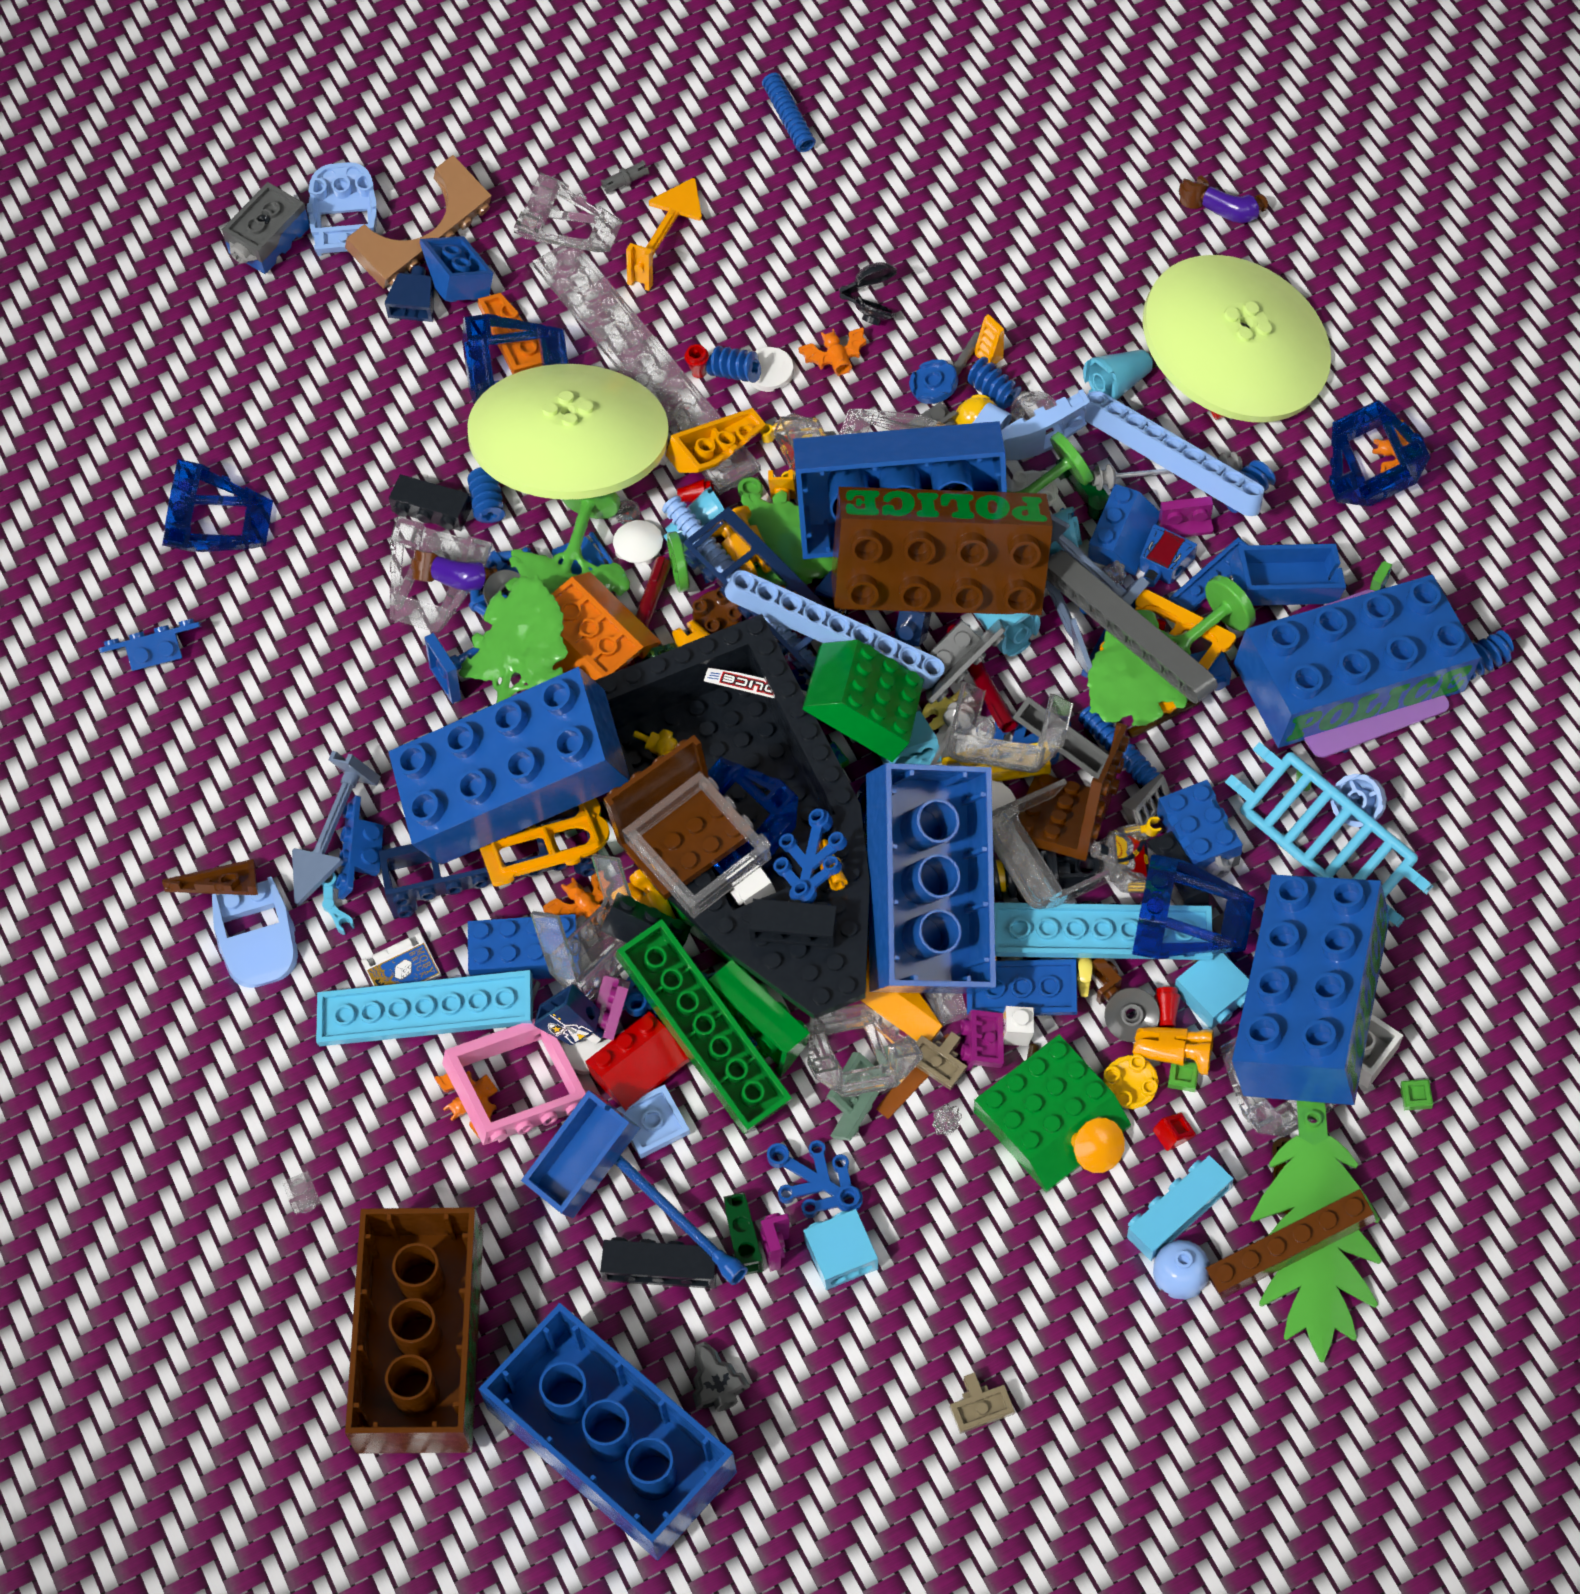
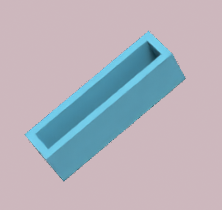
(1180, 1207)

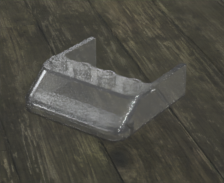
(1024, 860)
(588, 951)

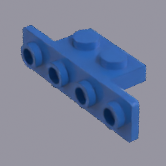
(153, 648)
(360, 847)

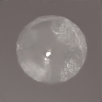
(1027, 402)

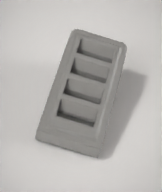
(1136, 808)

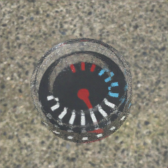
(628, 511)

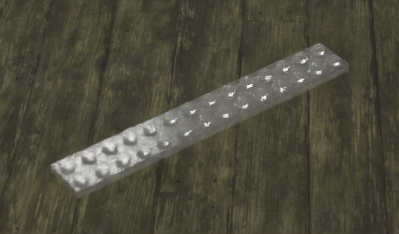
(636, 351)

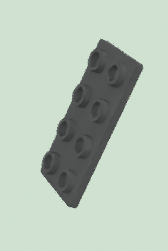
(958, 652)

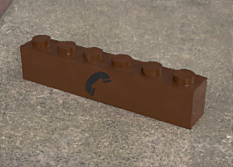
(1291, 1244)

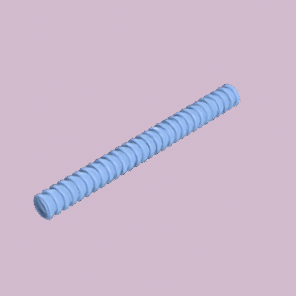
(720, 561)

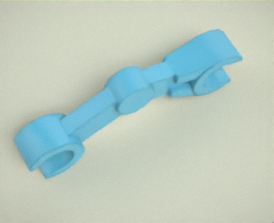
(328, 905)

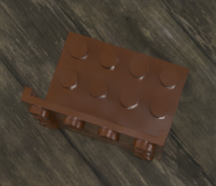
(1075, 814)
(690, 836)

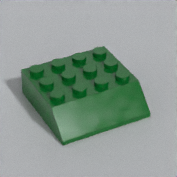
(864, 696)
(1043, 1106)

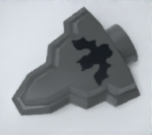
(716, 1380)

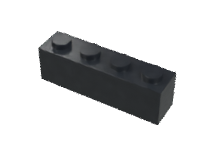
(657, 1263)

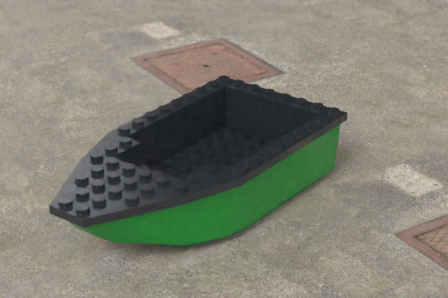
(782, 744)

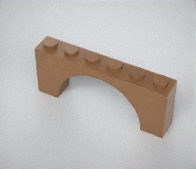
(388, 257)

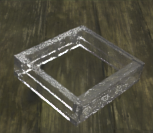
(725, 882)

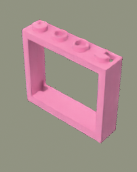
(497, 1043)

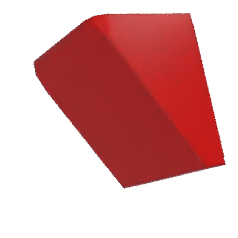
(1173, 1131)

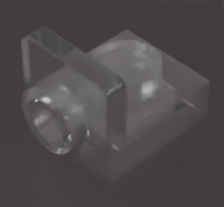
(949, 1007)
(301, 1193)

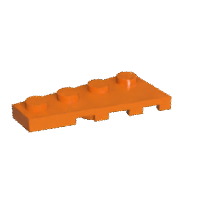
(517, 355)

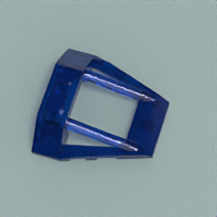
(478, 337)
(1353, 487)
(181, 504)
(780, 804)
(1155, 906)

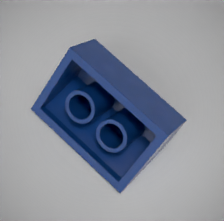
(1123, 529)

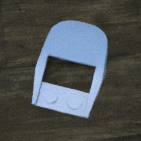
(339, 190)
(1029, 438)
(260, 954)

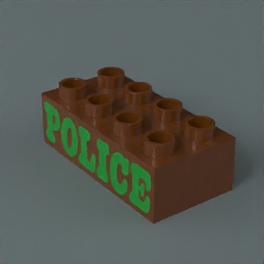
(940, 550)
(415, 1331)

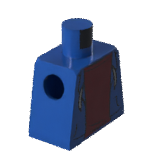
(1165, 556)

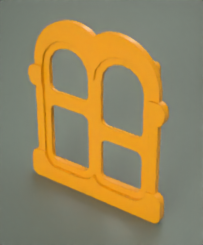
(1184, 620)
(587, 819)

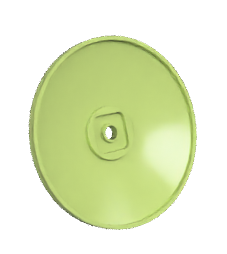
(1215, 361)
(601, 445)

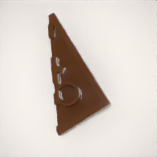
(232, 879)

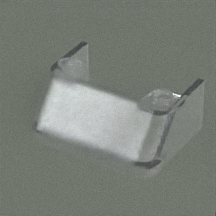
(974, 742)

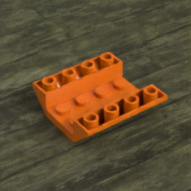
(599, 628)

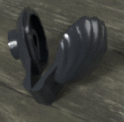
(870, 275)

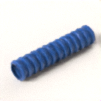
(788, 112)
(1134, 762)

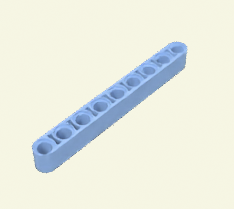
(1174, 454)
(823, 621)

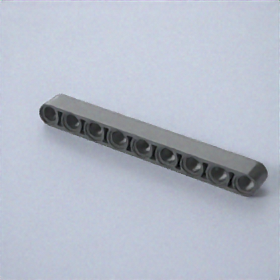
(1130, 627)

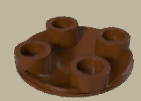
(715, 611)

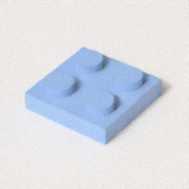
(658, 1121)

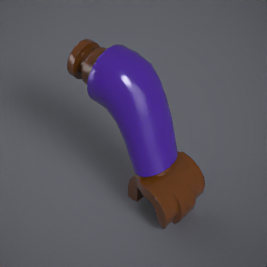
(1233, 208)
(455, 574)

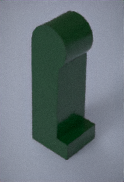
(1093, 498)
(743, 1233)

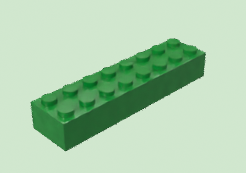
(703, 1026)

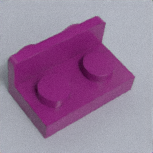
(1187, 516)
(611, 1002)
(982, 1039)
(772, 1236)

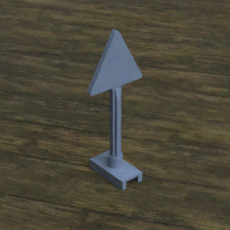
(1128, 594)
(1070, 625)
(314, 867)

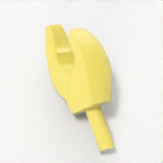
(938, 709)
(1084, 974)

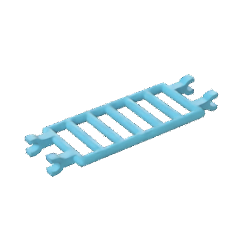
(1349, 808)

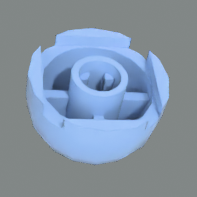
(1365, 793)
(1181, 1269)

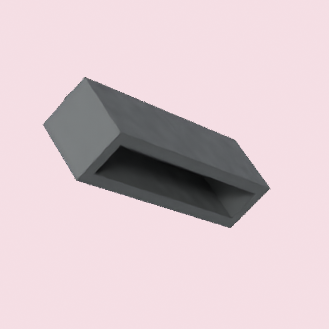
(1076, 746)

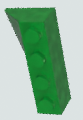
(760, 1016)

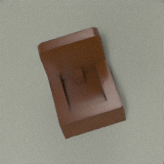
(1108, 976)

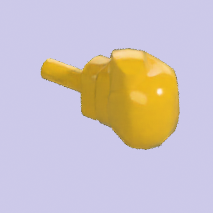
(659, 743)

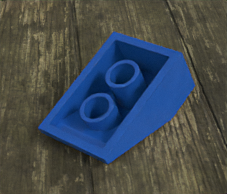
(456, 268)

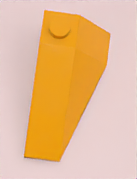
(713, 441)
(904, 1010)

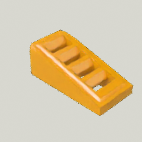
(990, 340)

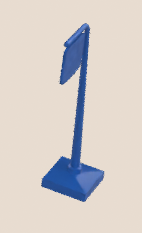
(446, 667)

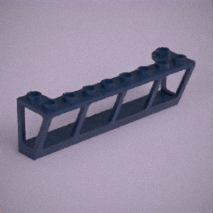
(759, 548)
(404, 899)

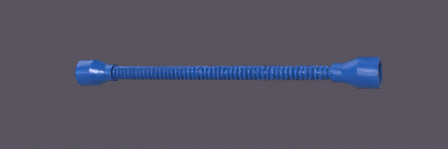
(728, 1266)

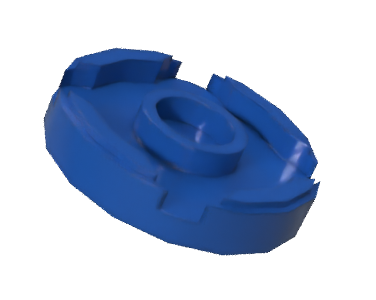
(933, 381)

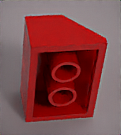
(636, 1061)

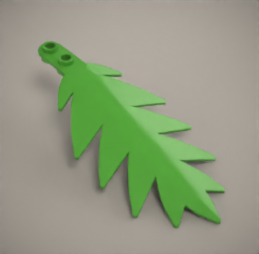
(1308, 1184)

